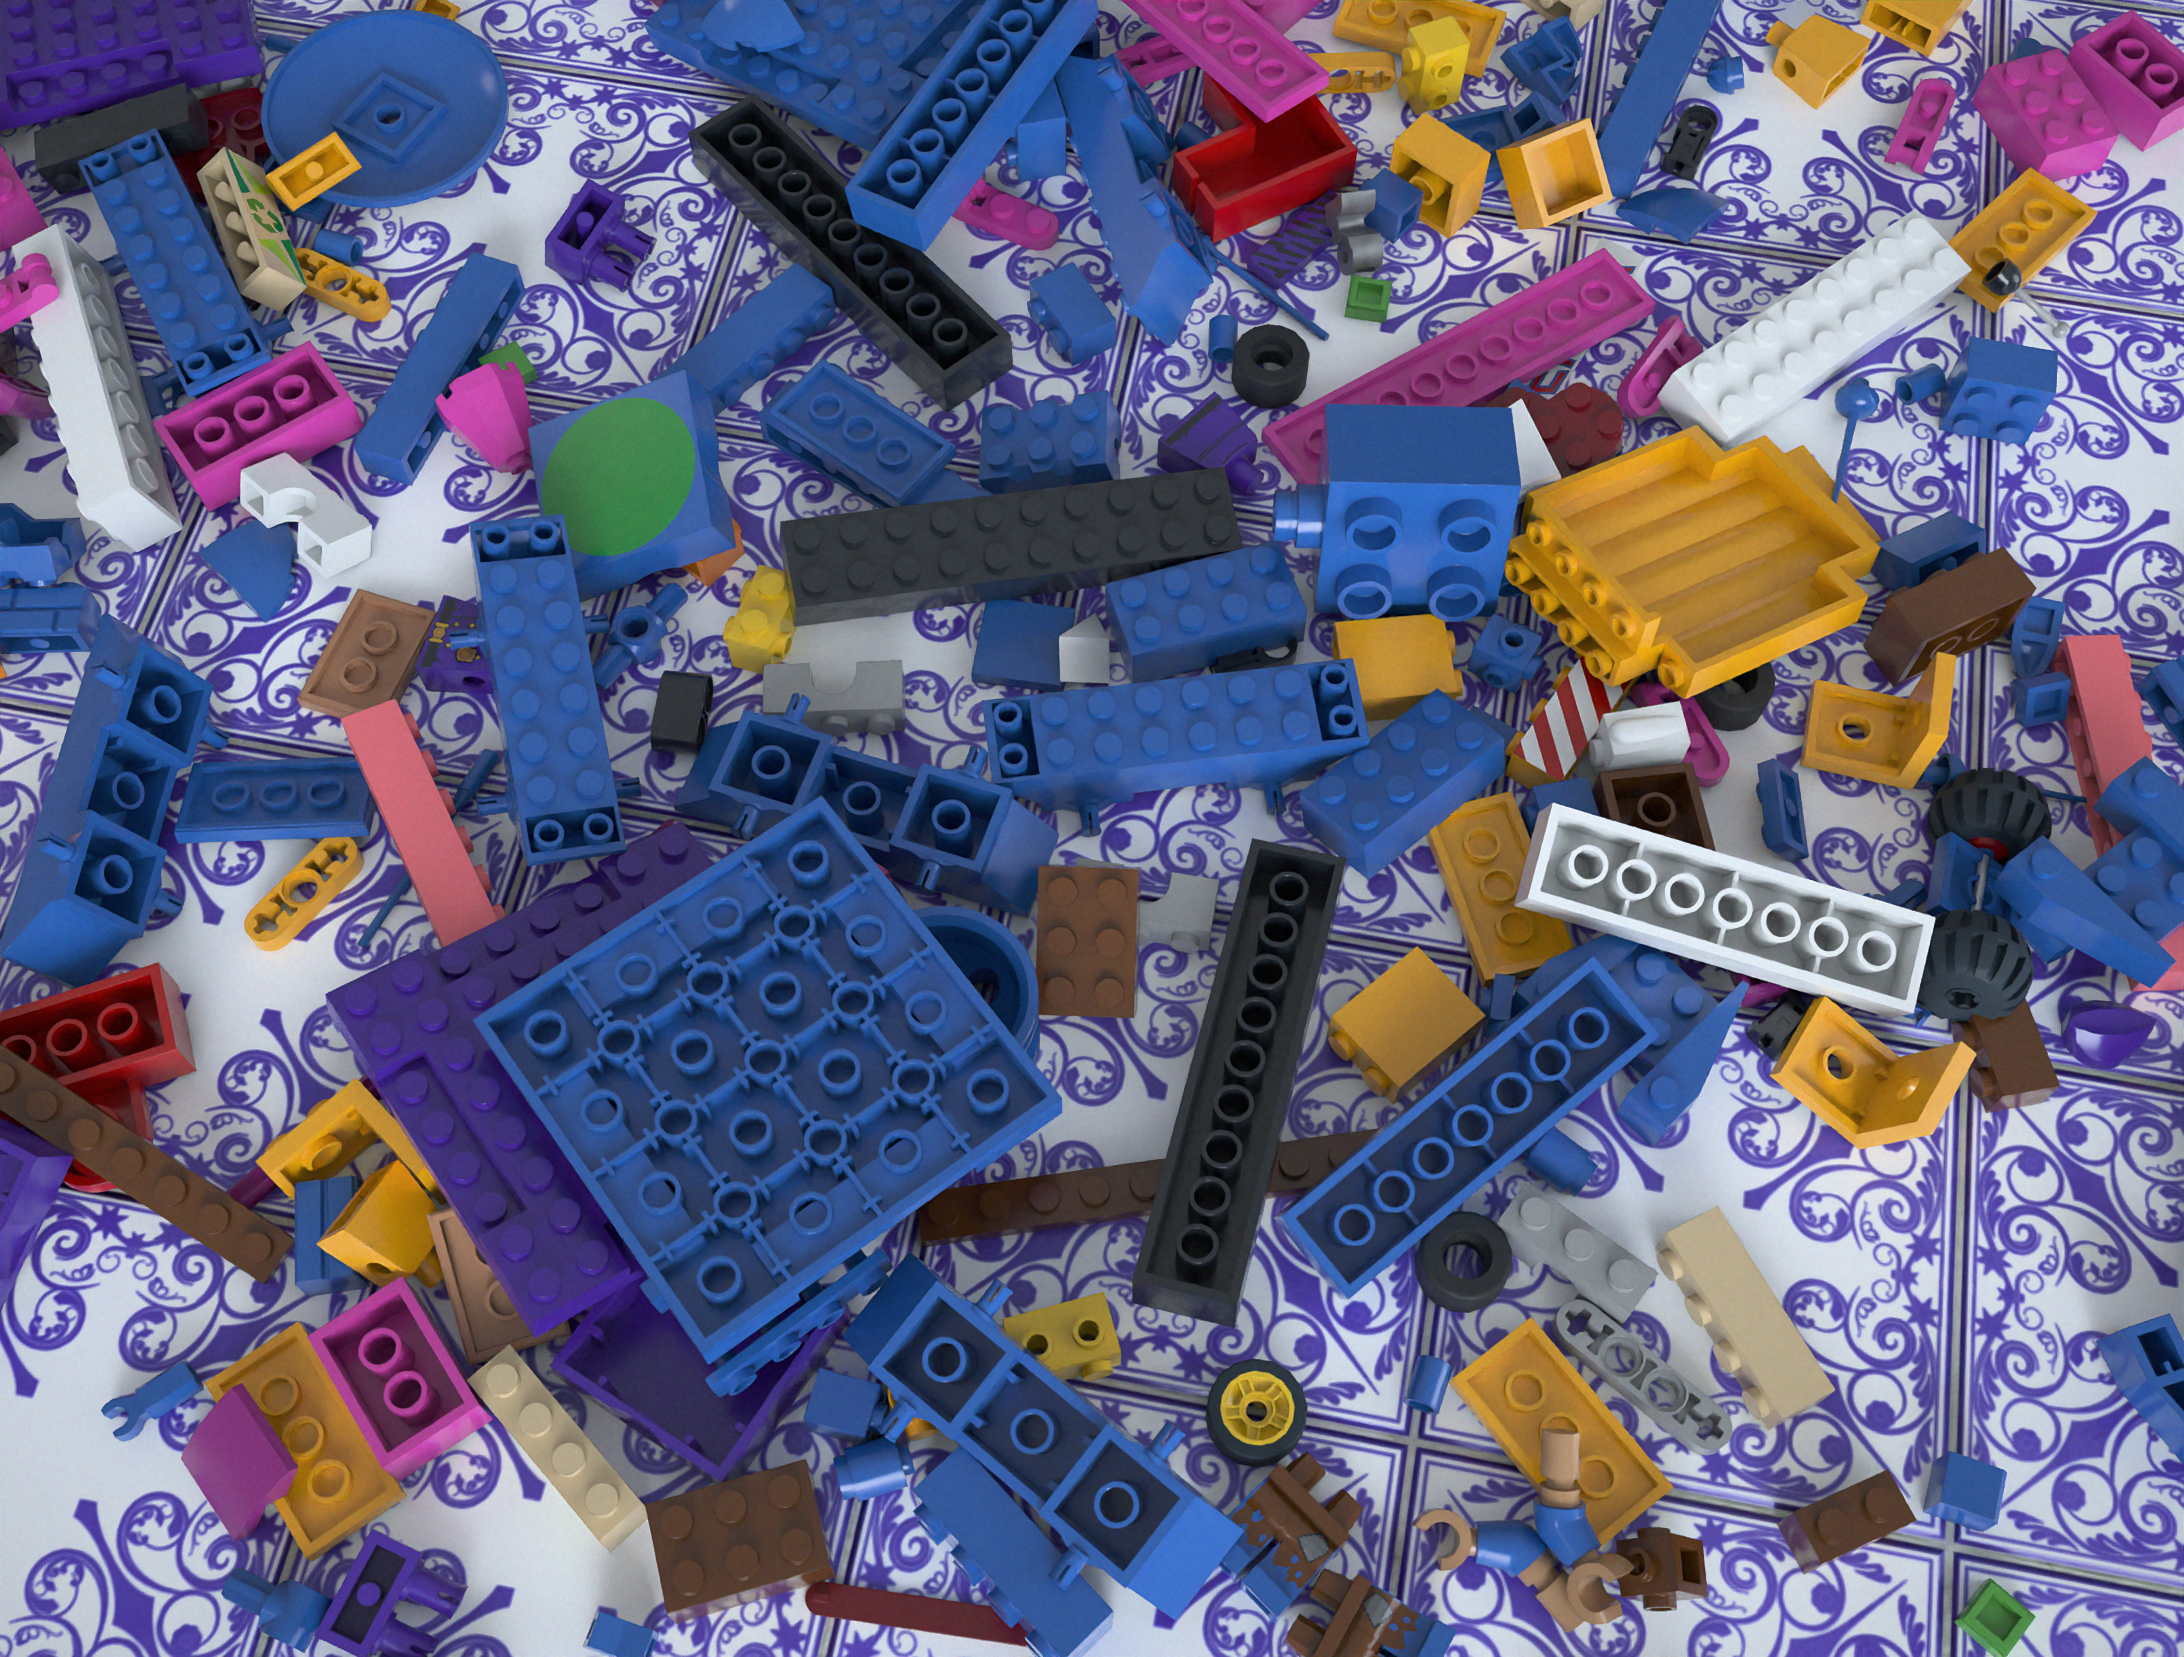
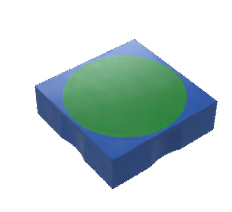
(635, 483)

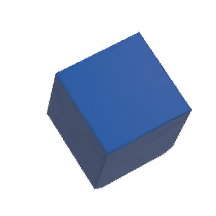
(1965, 1491)

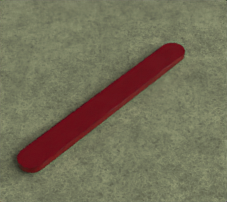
(912, 1613)

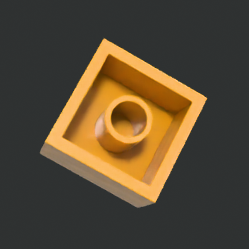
(1445, 169)

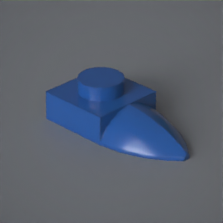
(2035, 636)
(1496, 1003)

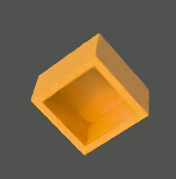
(1554, 174)

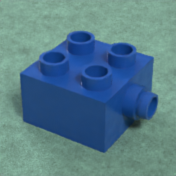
(1407, 510)

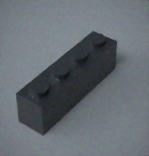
(172, 111)

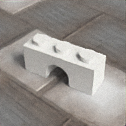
(328, 529)

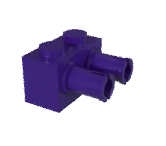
(586, 231)
(363, 1610)

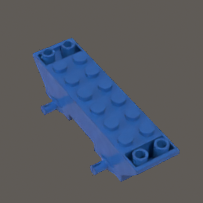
(1143, 225)
(177, 267)
(544, 693)
(1132, 738)
(922, 825)
(95, 844)
(1041, 1437)

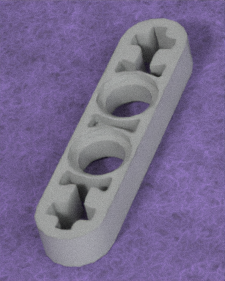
(1646, 1369)

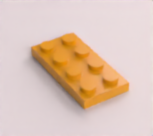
(1386, 25)
(2024, 223)
(1481, 866)
(1532, 1386)
(337, 1475)

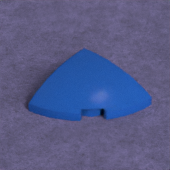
(752, 23)
(1548, 60)
(1674, 210)
(255, 565)

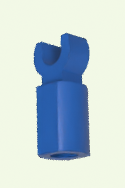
(154, 1399)

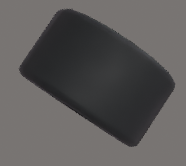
(1270, 345)
(1734, 711)
(1478, 1234)

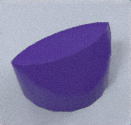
(2104, 1032)

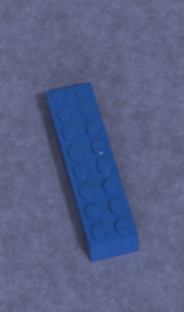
(964, 116)
(1466, 1128)

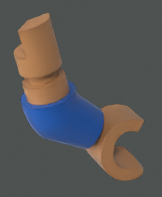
(1567, 1532)
(1508, 1547)

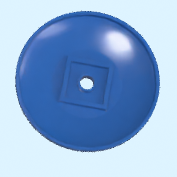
(384, 67)

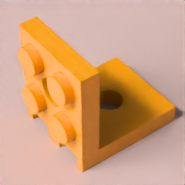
(1898, 731)
(1878, 1092)
(335, 1136)

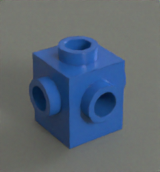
(1506, 654)

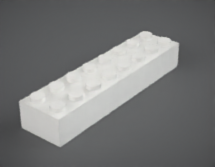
(1814, 332)
(99, 397)
(1725, 911)

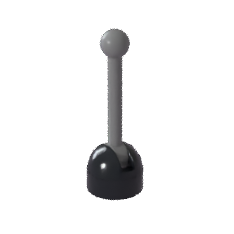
(2006, 279)

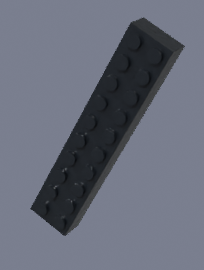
(877, 281)
(1002, 545)
(1239, 1086)

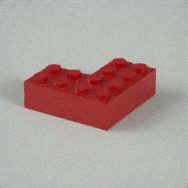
(1260, 166)

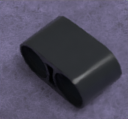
(681, 712)

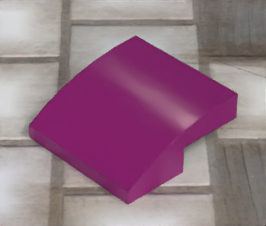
(239, 1462)

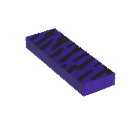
(1294, 245)

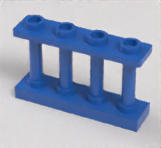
(783, 1337)

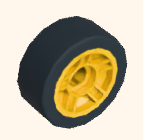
(1266, 1387)

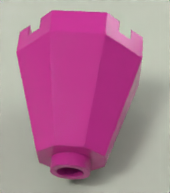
(491, 416)

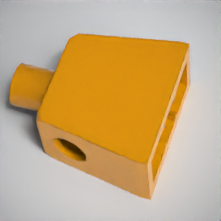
(1816, 57)
(386, 1230)

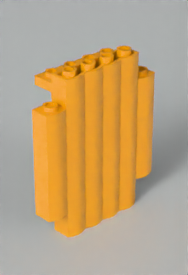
(1689, 561)

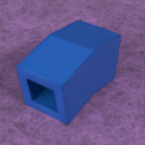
(619, 1637)

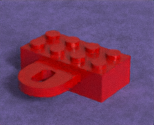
(106, 1047)

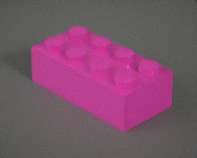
(271, 410)

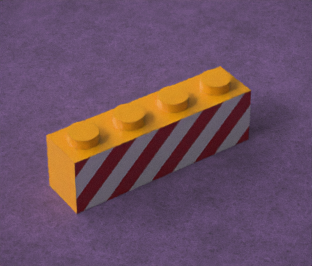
(1563, 726)

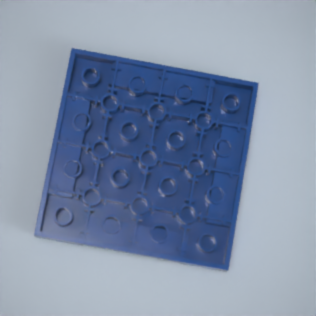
(849, 71)
(766, 1073)

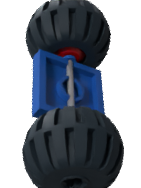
(1975, 951)

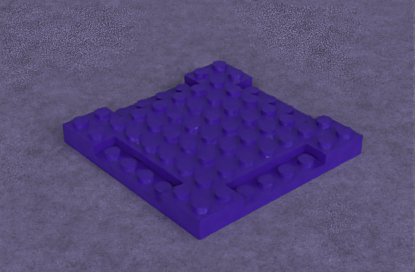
(100, 53)
(463, 1110)

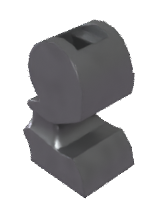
(1358, 245)

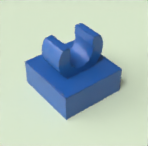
(2041, 698)

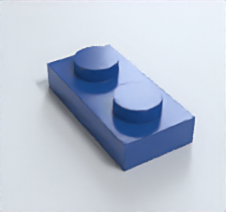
(1782, 810)

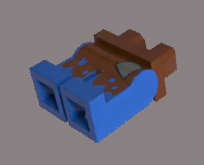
(1302, 1530)
(1365, 1624)

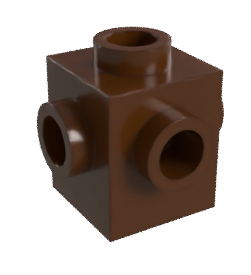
(1665, 1569)

